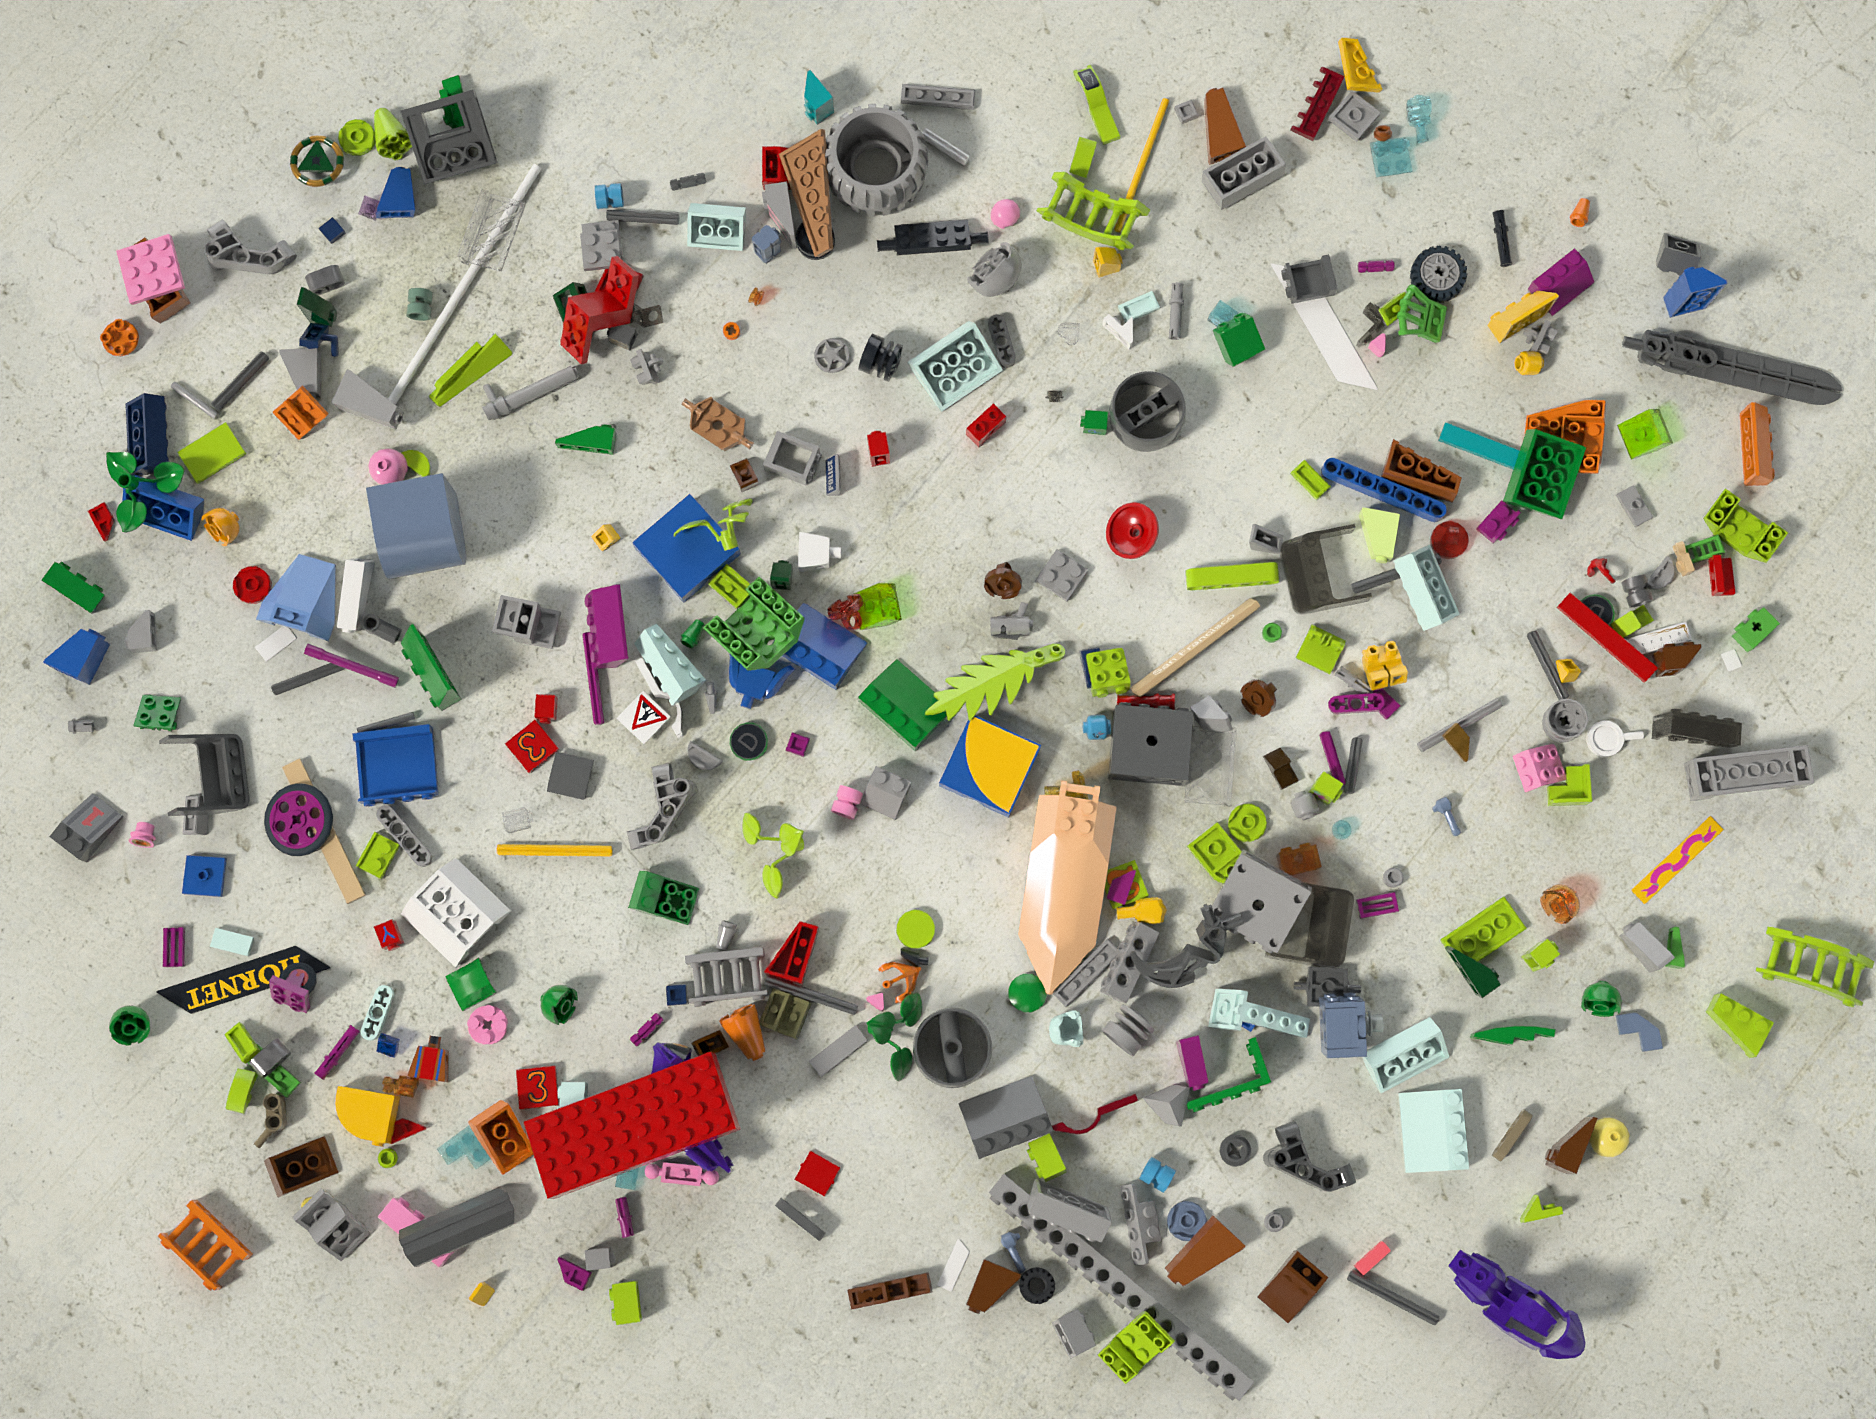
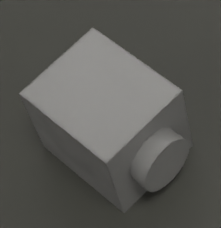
(599, 1258)

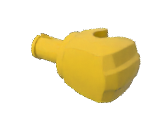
(1144, 910)

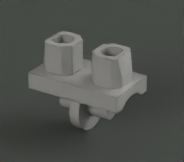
(1545, 331)
(650, 366)

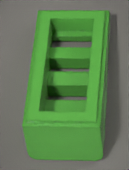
(1716, 539)
(1674, 946)

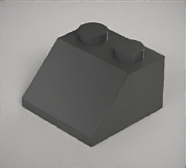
(1677, 254)

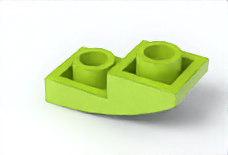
(1082, 157)
(240, 1089)

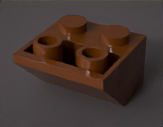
(1673, 658)

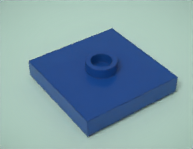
(204, 876)

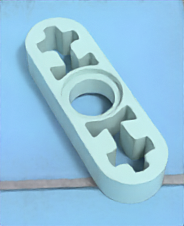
(377, 997)

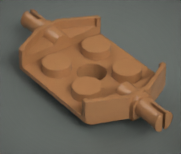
(707, 413)

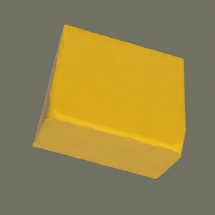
(605, 536)
(1567, 670)
(482, 1294)

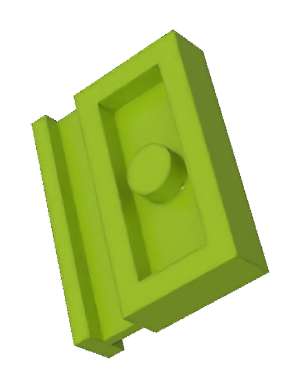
(730, 586)
(377, 855)

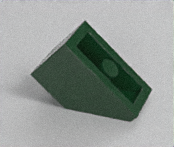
(781, 575)

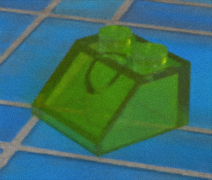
(1645, 433)
(879, 606)

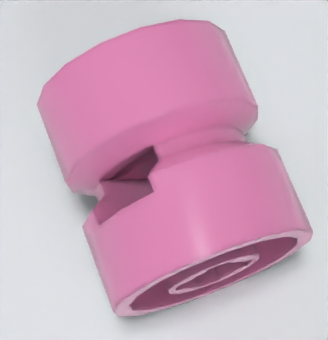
(846, 802)

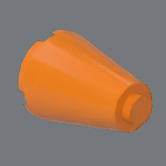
(745, 1031)

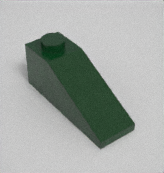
(316, 308)
(1478, 976)

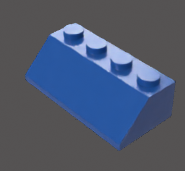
(1693, 291)
(170, 512)

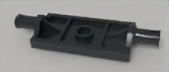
(932, 238)

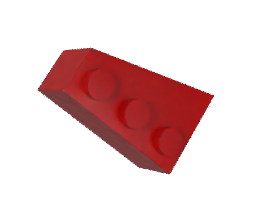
(795, 954)

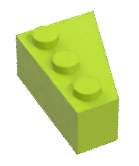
(1740, 1023)

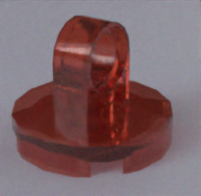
(1449, 540)
(846, 609)

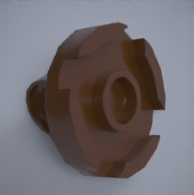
(1003, 582)
(1258, 697)

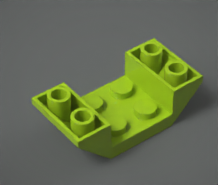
(1742, 529)
(1135, 1346)

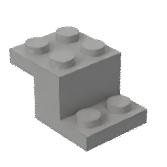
(599, 244)
(526, 622)
(331, 1224)

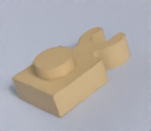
(1683, 559)

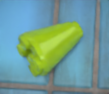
(390, 135)

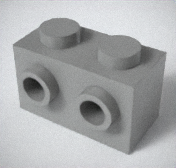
(1074, 1333)

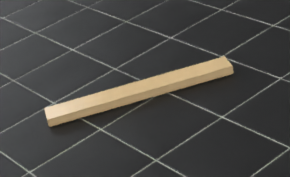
(332, 848)

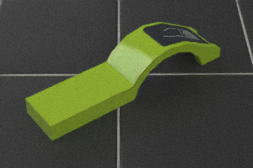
(1097, 105)

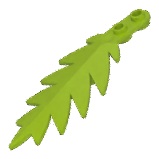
(1005, 673)

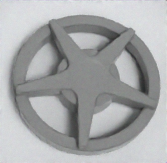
(831, 355)

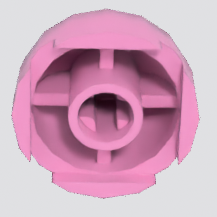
(387, 466)

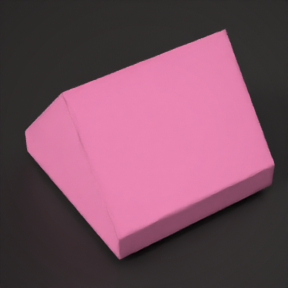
(1378, 345)
(877, 1001)

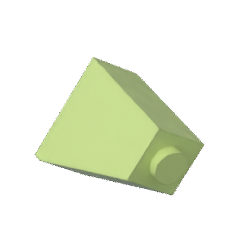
(1380, 533)

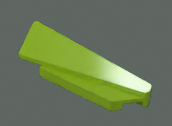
(469, 368)

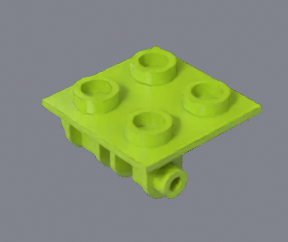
(1320, 649)

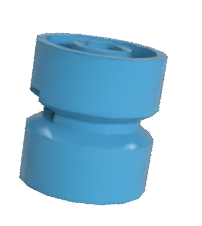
(609, 196)
(1157, 1174)

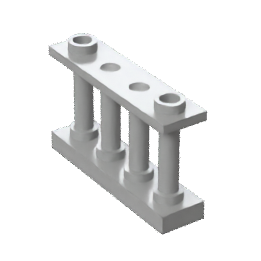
(715, 960)

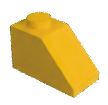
(1106, 261)

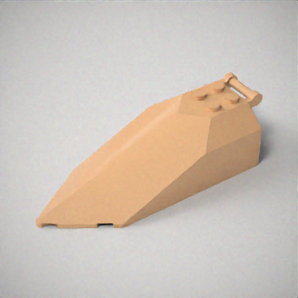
(1065, 881)

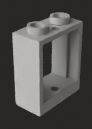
(769, 463)

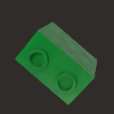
(1238, 339)

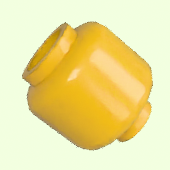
(1529, 363)

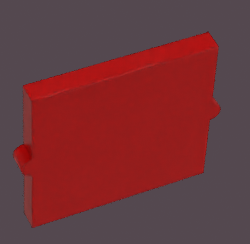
(817, 1173)

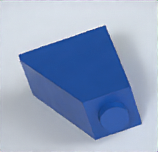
(397, 197)

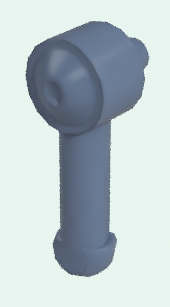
(1444, 806)
(1009, 1242)

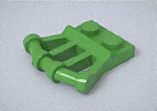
(1431, 319)

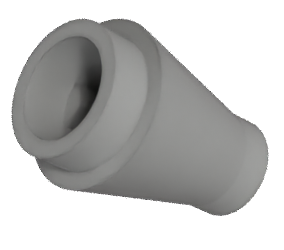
(725, 934)

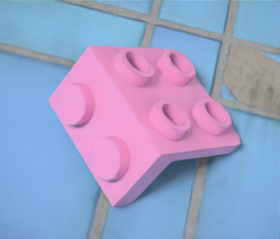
(1539, 767)

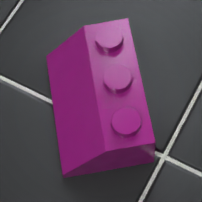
(1566, 278)

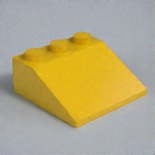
(1521, 315)

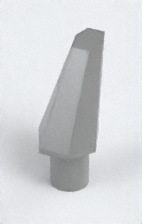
(711, 697)

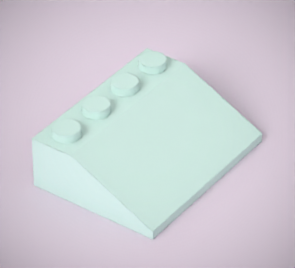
(955, 365)
(1433, 1131)

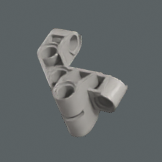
(226, 250)
(668, 793)

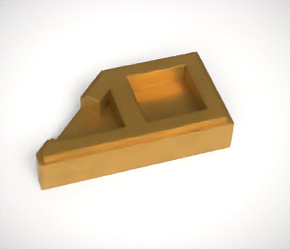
(1458, 740)

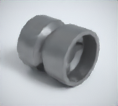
(1637, 591)

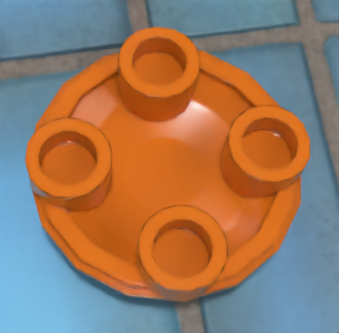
(120, 338)

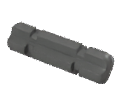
(687, 181)

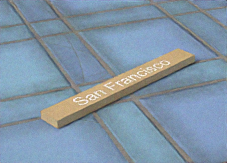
(1195, 647)

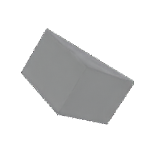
(1265, 540)

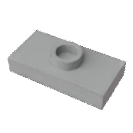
(1634, 506)

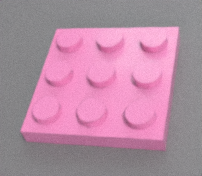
(150, 269)

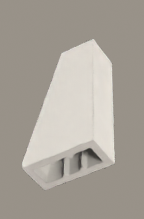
(354, 593)

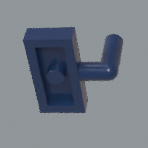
(316, 334)

